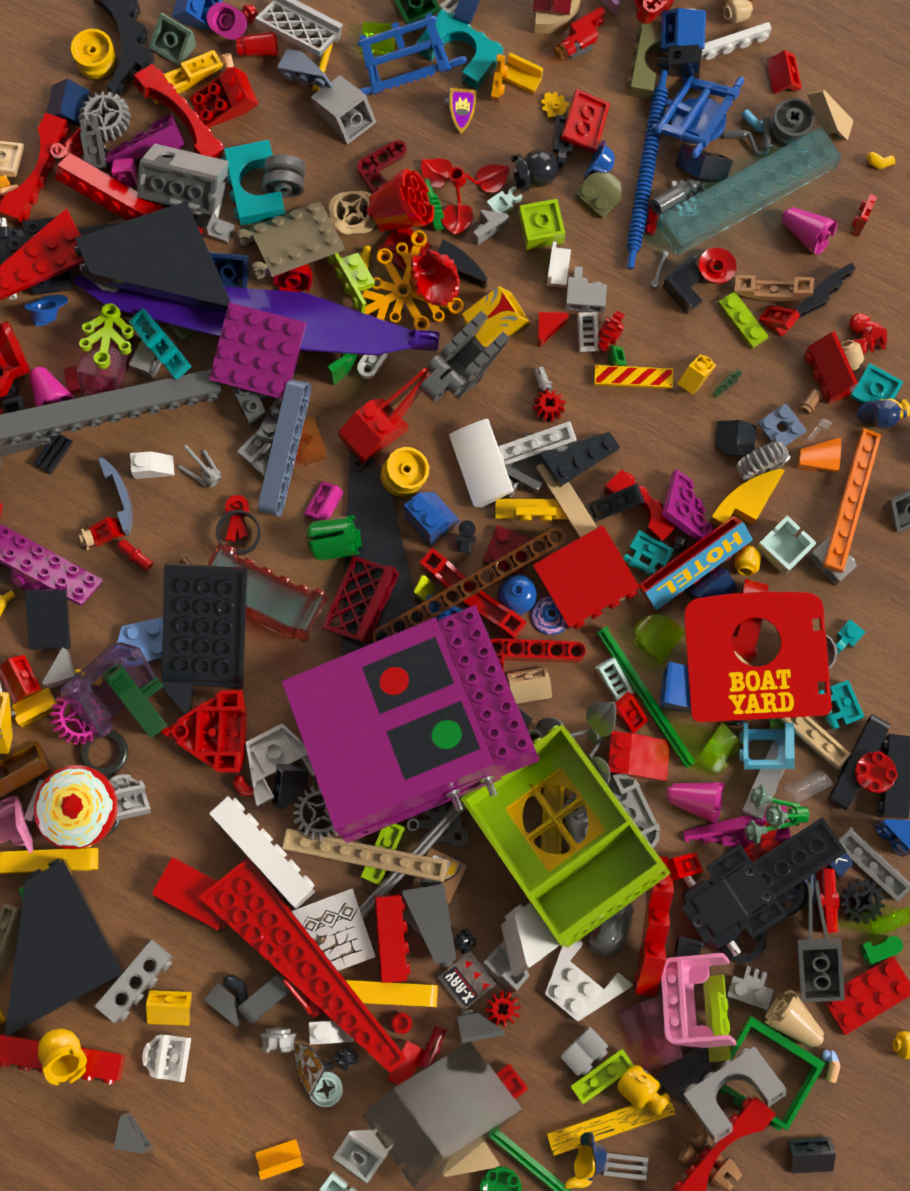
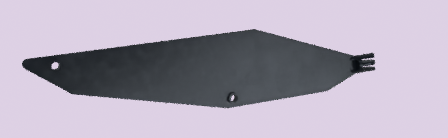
(380, 544)

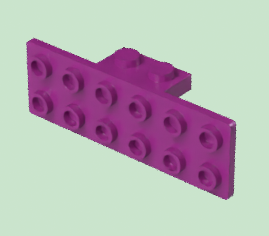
(41, 569)

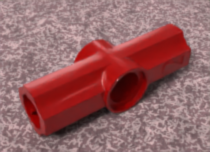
(829, 899)

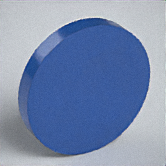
(702, 118)

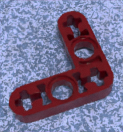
(374, 172)

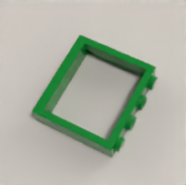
(815, 1063)

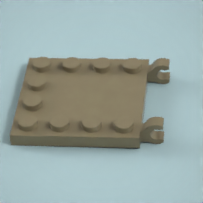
(293, 239)

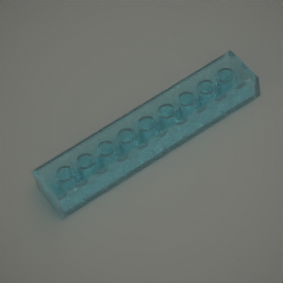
(749, 190)

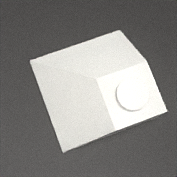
(361, 1153)

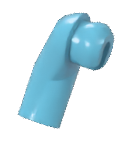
(753, 121)

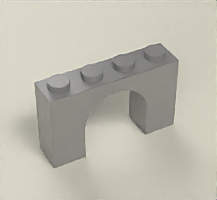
(747, 1067)

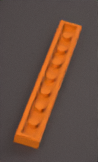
(852, 500)

